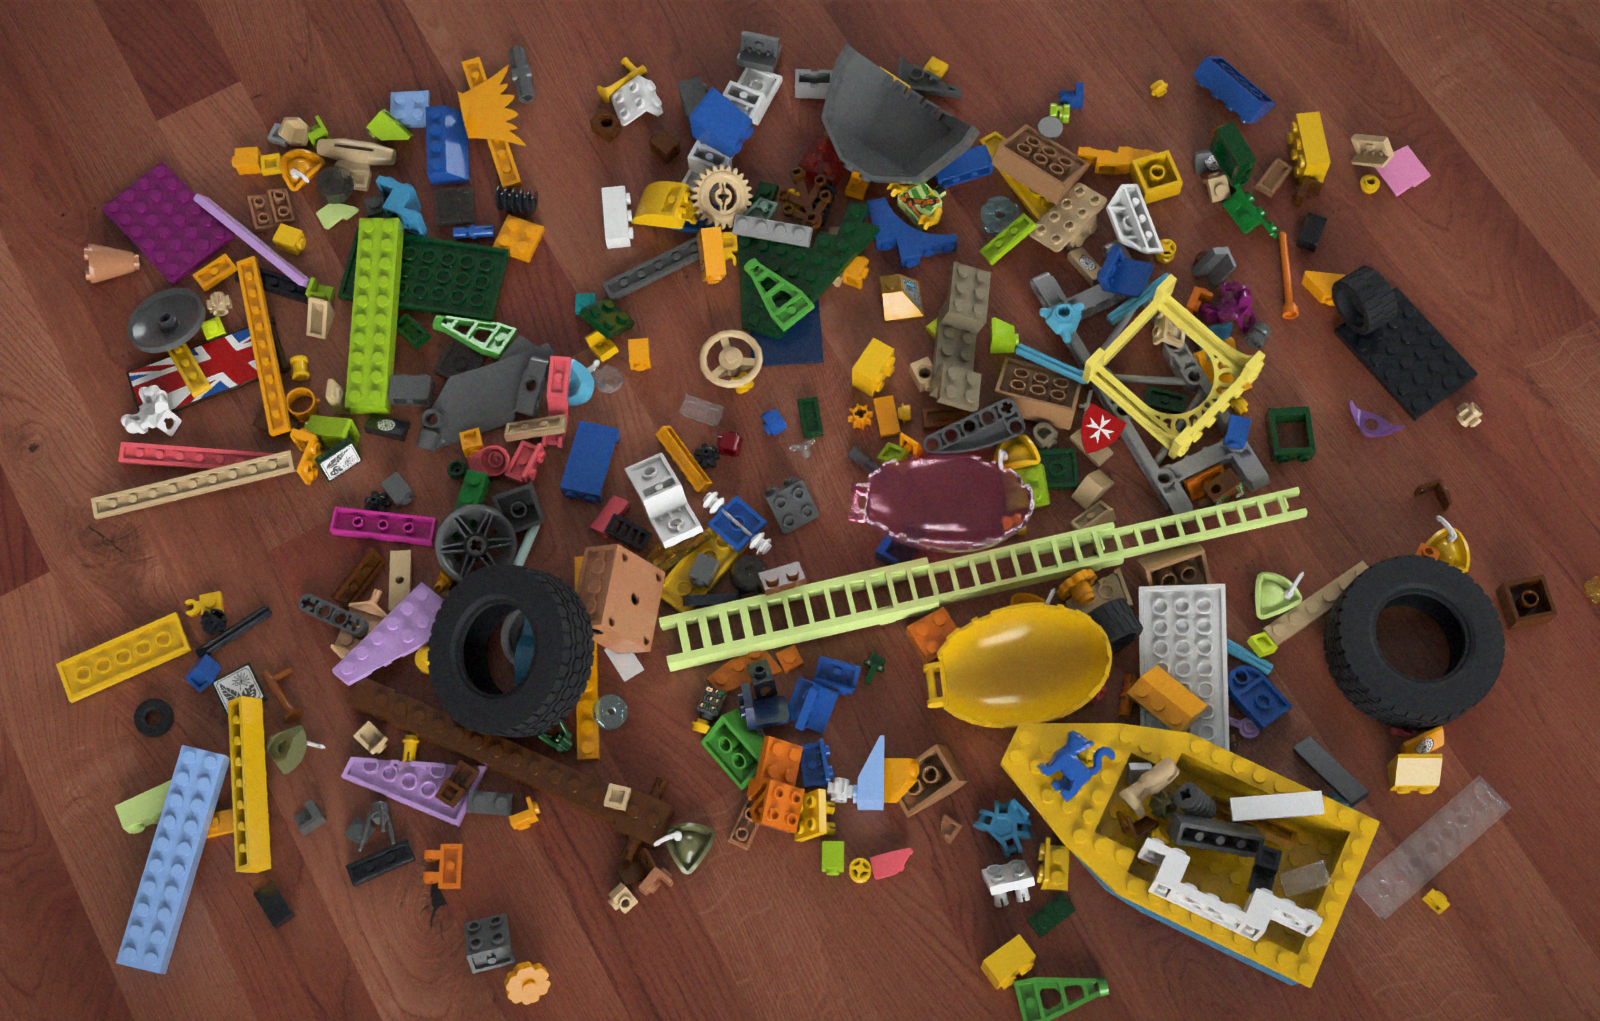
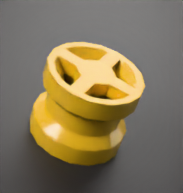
(1168, 246)
(860, 865)

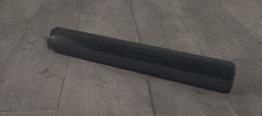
(234, 631)

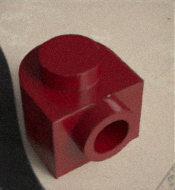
(729, 444)

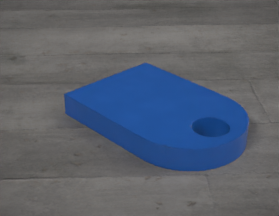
(1257, 696)

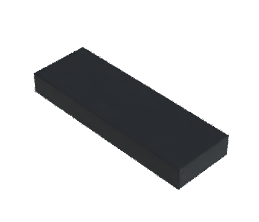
(380, 863)

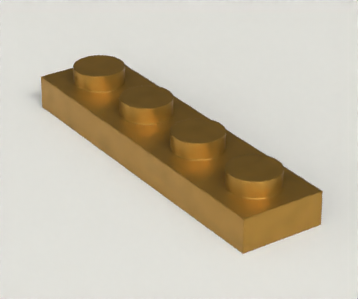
(1274, 832)

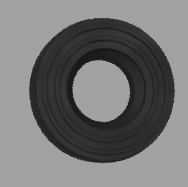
(148, 706)

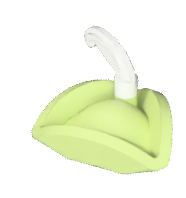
(1275, 594)

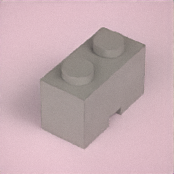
(812, 84)

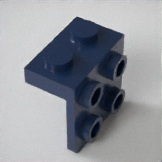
(764, 711)

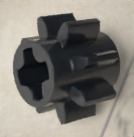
(213, 621)

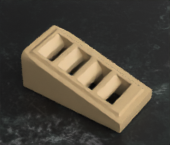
(336, 397)

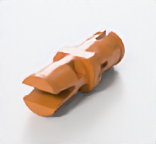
(1126, 703)

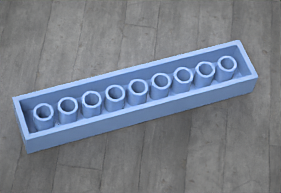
(173, 860)

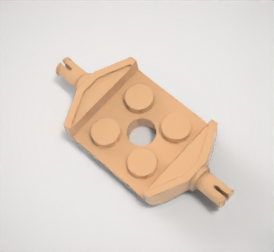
(367, 610)

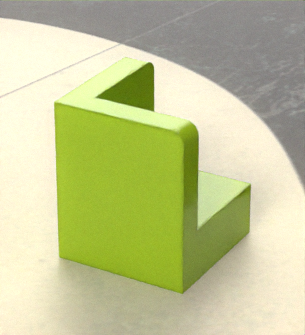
(319, 132)
(319, 291)

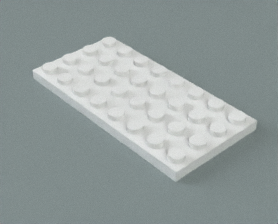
(1188, 640)

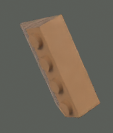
(1039, 163)
(1038, 393)

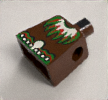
(1222, 490)

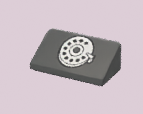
(1204, 162)

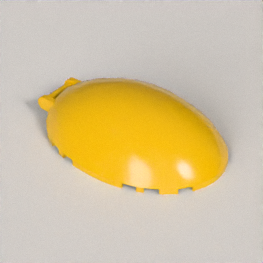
(1020, 666)

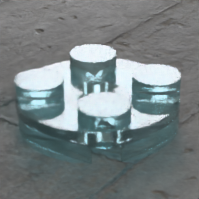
(992, 207)

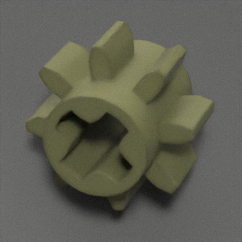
(1162, 804)

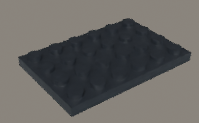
(1409, 359)

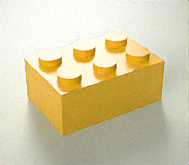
(1308, 147)

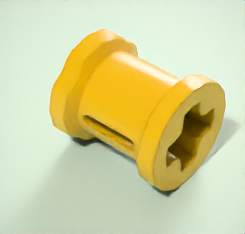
(299, 368)

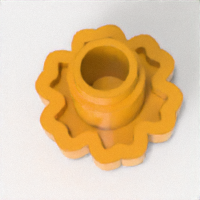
(1078, 587)
(527, 982)

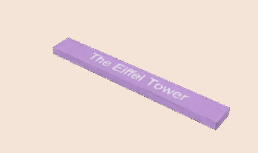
(251, 239)

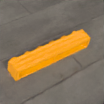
(684, 459)

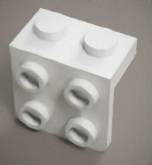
(635, 99)

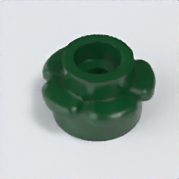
(453, 466)

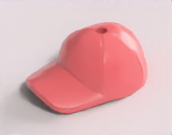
(487, 461)

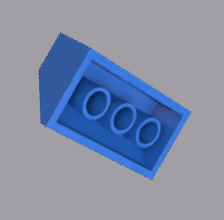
(1233, 89)
(446, 146)

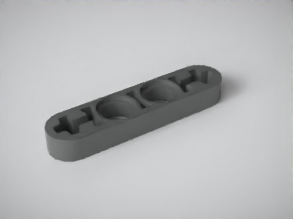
(332, 616)

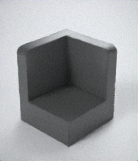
(309, 818)

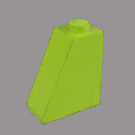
(332, 429)

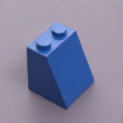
(720, 124)

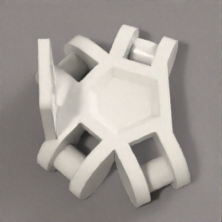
(152, 413)

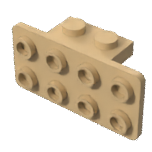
(1070, 219)

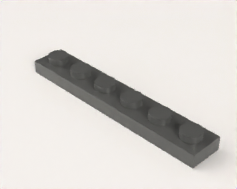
(651, 270)

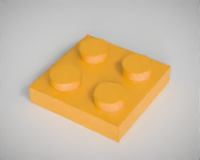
(519, 237)

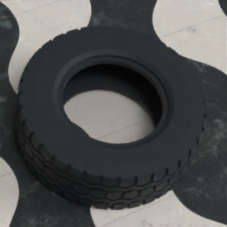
(1453, 603)
(558, 662)

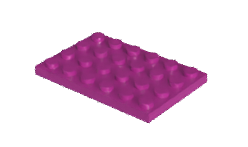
(167, 223)

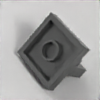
(759, 51)

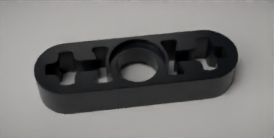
(710, 599)

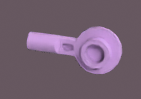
(1244, 727)

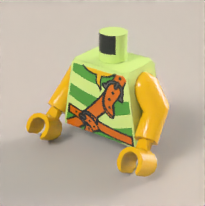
(919, 203)

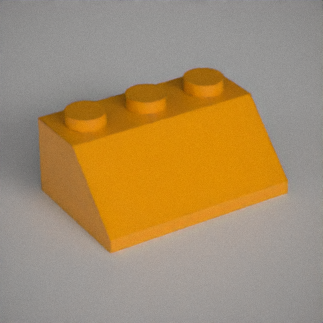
(1166, 700)

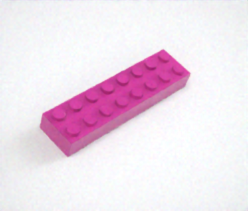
(383, 526)

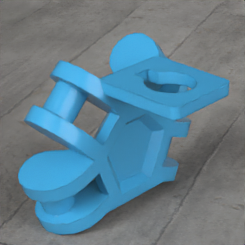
(1004, 825)

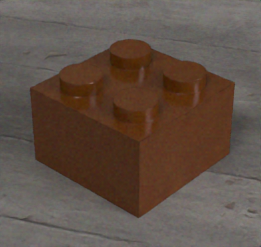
(1526, 602)

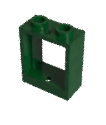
(1232, 154)
(1289, 415)

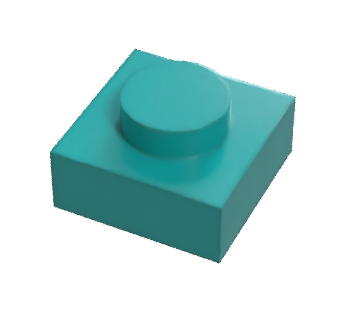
(584, 300)

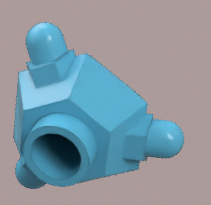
(1063, 318)

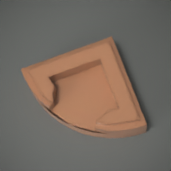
(949, 828)

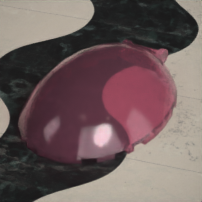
(943, 502)

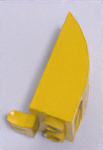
(666, 205)

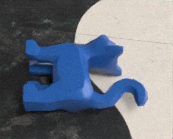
(1073, 770)

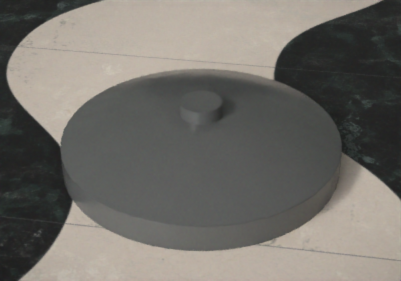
(166, 320)

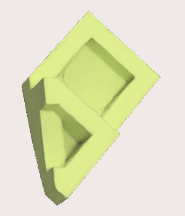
(334, 213)

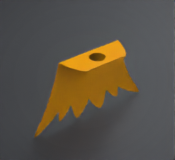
(485, 111)

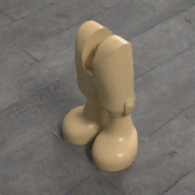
(1149, 783)

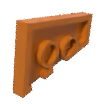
(735, 671)

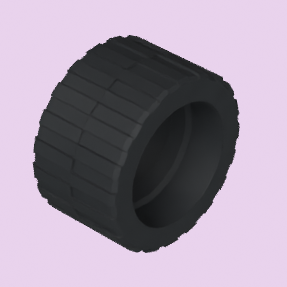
(1364, 300)
(1117, 622)

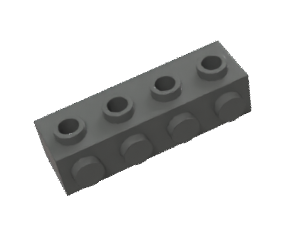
(1214, 835)

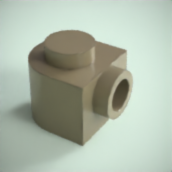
(1044, 436)

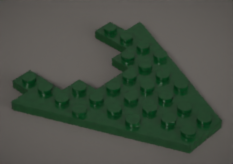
(803, 267)

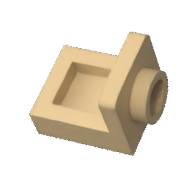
(1217, 187)
(370, 738)

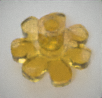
(1593, 589)

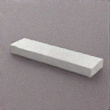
(1276, 806)

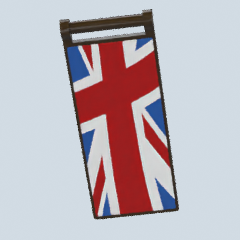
(225, 361)

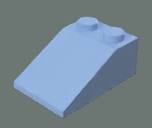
(870, 786)

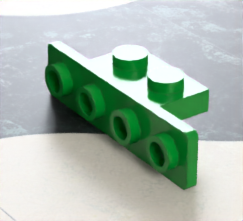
(1246, 213)

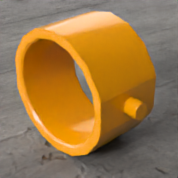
(302, 392)

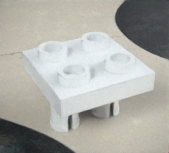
(1008, 878)

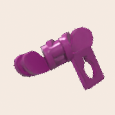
(1231, 307)

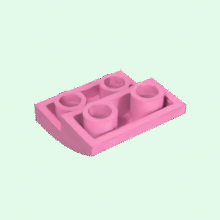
(1403, 171)

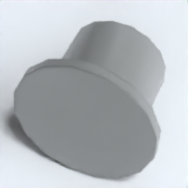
(1050, 127)

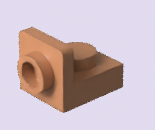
(651, 882)

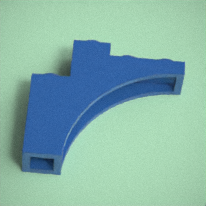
(909, 242)

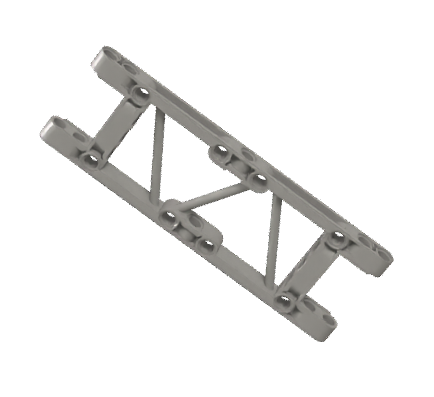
(1184, 367)

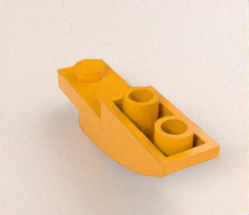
(1111, 162)

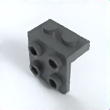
(790, 504)

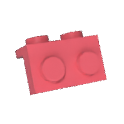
(524, 462)

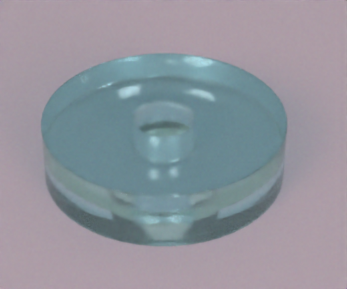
(602, 716)

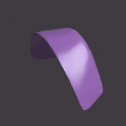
(1384, 428)

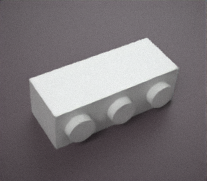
(617, 217)

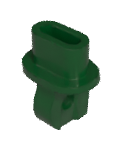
(875, 664)

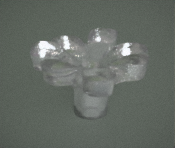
(803, 447)

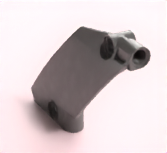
(486, 397)

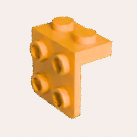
(312, 448)

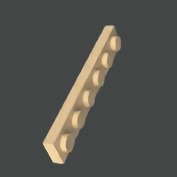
(1312, 607)

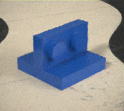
(811, 705)

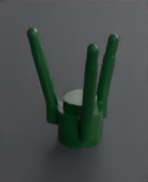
(559, 741)

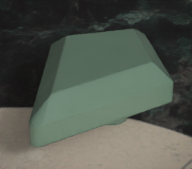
(762, 209)

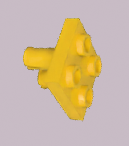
(813, 816)

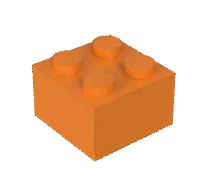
(930, 634)

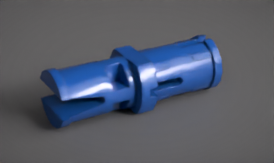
(473, 232)

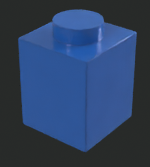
(1237, 432)

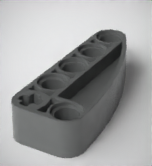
(984, 434)

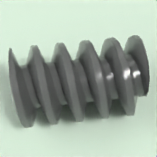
(1194, 801)

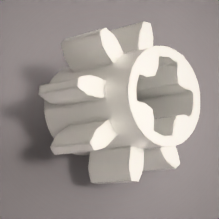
(840, 790)

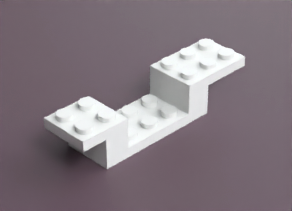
(752, 96)
(1250, 922)

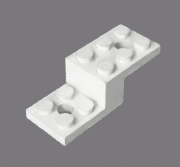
(663, 500)

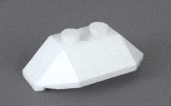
(1132, 220)

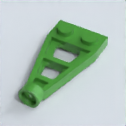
(792, 310)
(495, 345)
(1030, 1002)

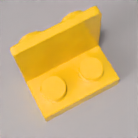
(1054, 867)

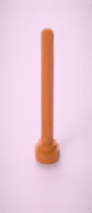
(1289, 309)

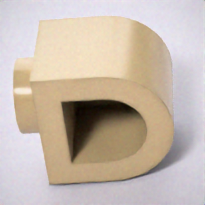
(622, 898)

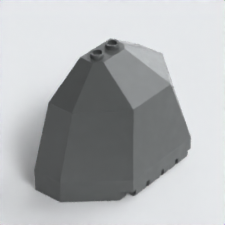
(884, 129)

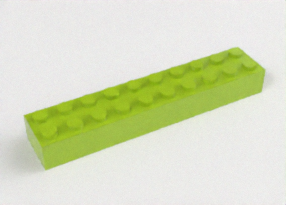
(374, 315)

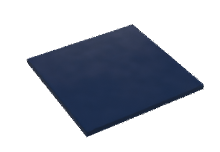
(798, 346)

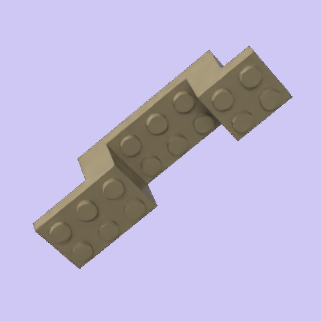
(955, 338)

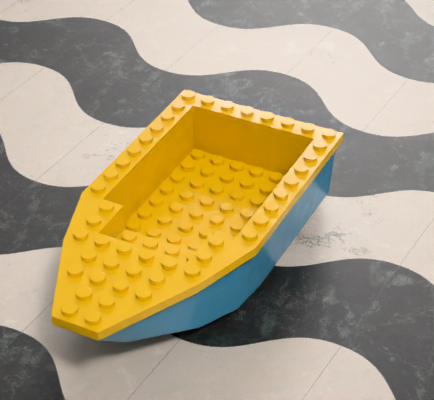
(1095, 838)

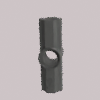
(521, 74)

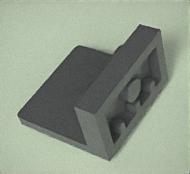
(488, 943)

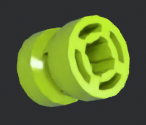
(1064, 112)

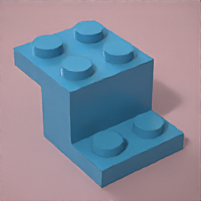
(402, 203)

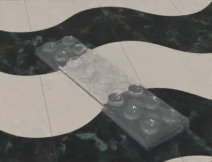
(1431, 848)

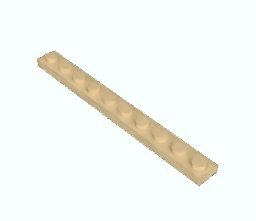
(193, 484)

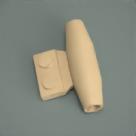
(356, 157)

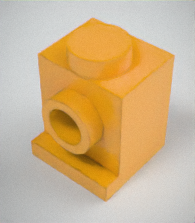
(856, 272)

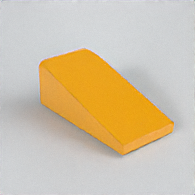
(911, 445)

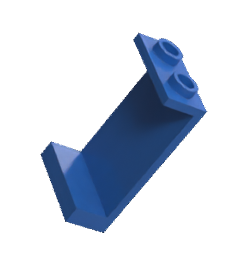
(589, 461)

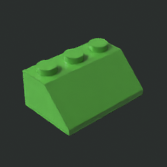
(735, 747)

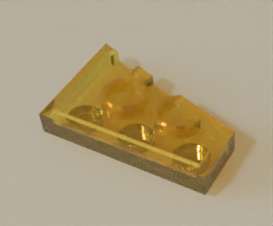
(667, 557)

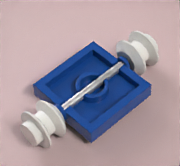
(737, 523)

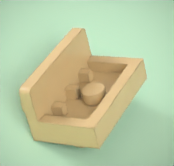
(1371, 150)

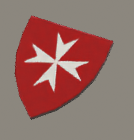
(1099, 429)

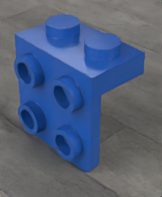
(1123, 275)

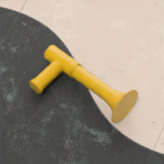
(606, 92)

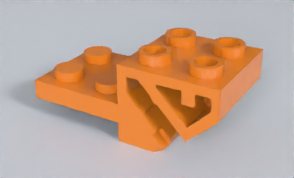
(774, 789)

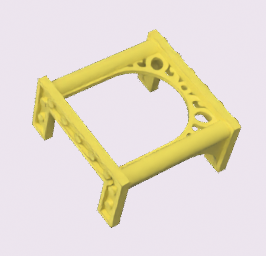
(1241, 366)

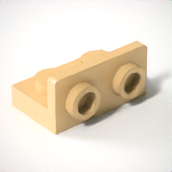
(1167, 331)

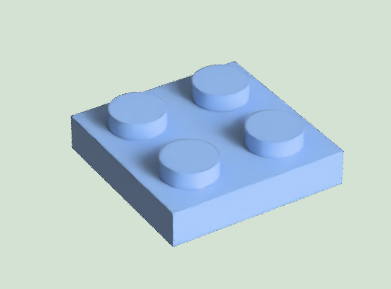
(409, 107)

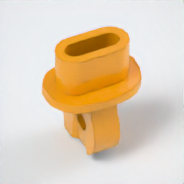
(443, 581)

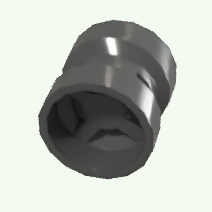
(1257, 336)

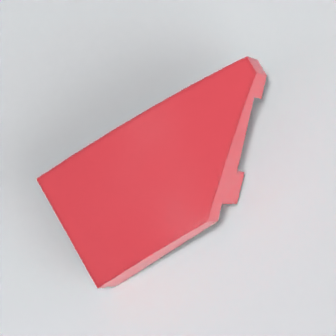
(889, 863)

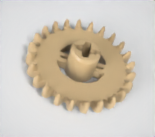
(721, 177)

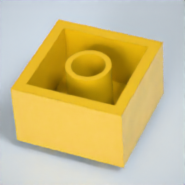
(1156, 176)
(873, 367)
(1008, 962)

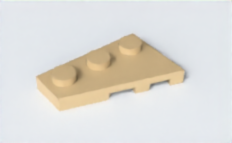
(1105, 590)

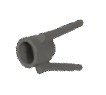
(379, 814)

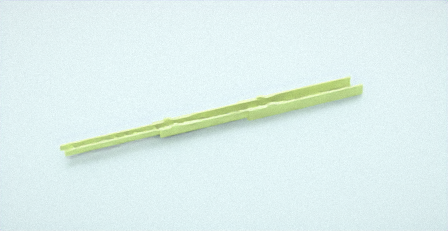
(920, 567)

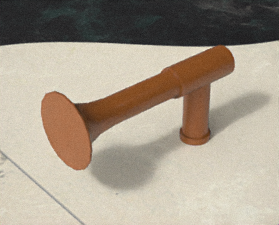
(271, 680)

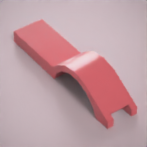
(558, 395)

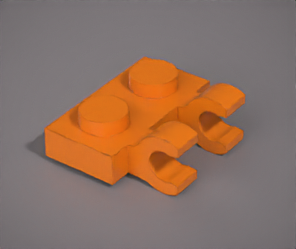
(450, 866)

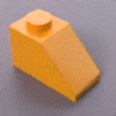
(1320, 285)
(899, 777)

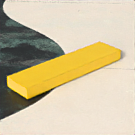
(189, 370)

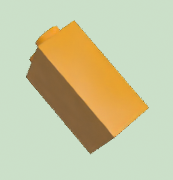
(711, 254)

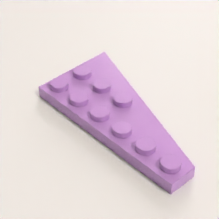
(397, 635)
(410, 783)

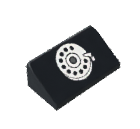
(387, 427)

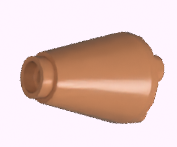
(109, 262)

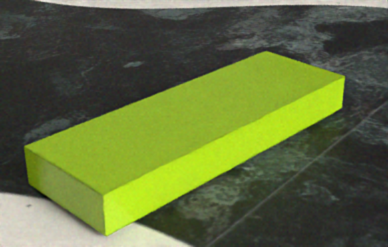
(1008, 239)

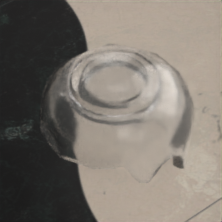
(608, 379)

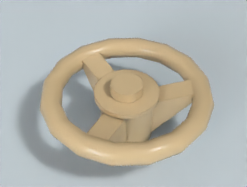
(731, 359)

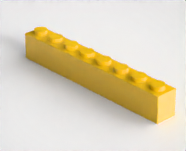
(249, 785)

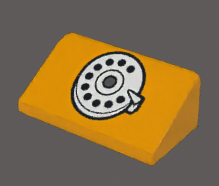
(1424, 742)

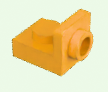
(471, 441)

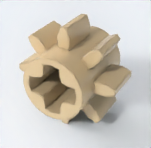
(219, 304)
(1469, 414)

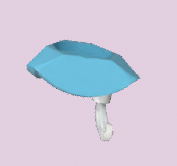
(581, 383)

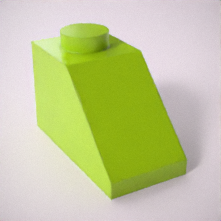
(387, 127)
(1002, 337)

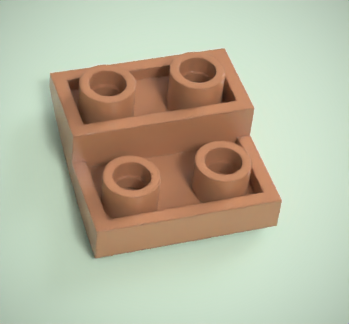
(270, 210)

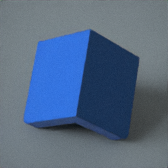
(1074, 98)
(884, 550)
(203, 672)

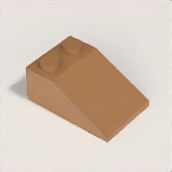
(937, 779)

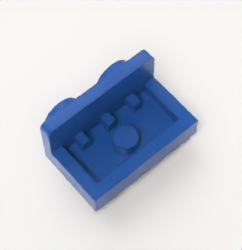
(837, 675)
(814, 764)

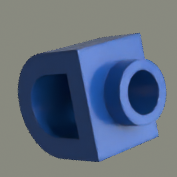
(773, 422)

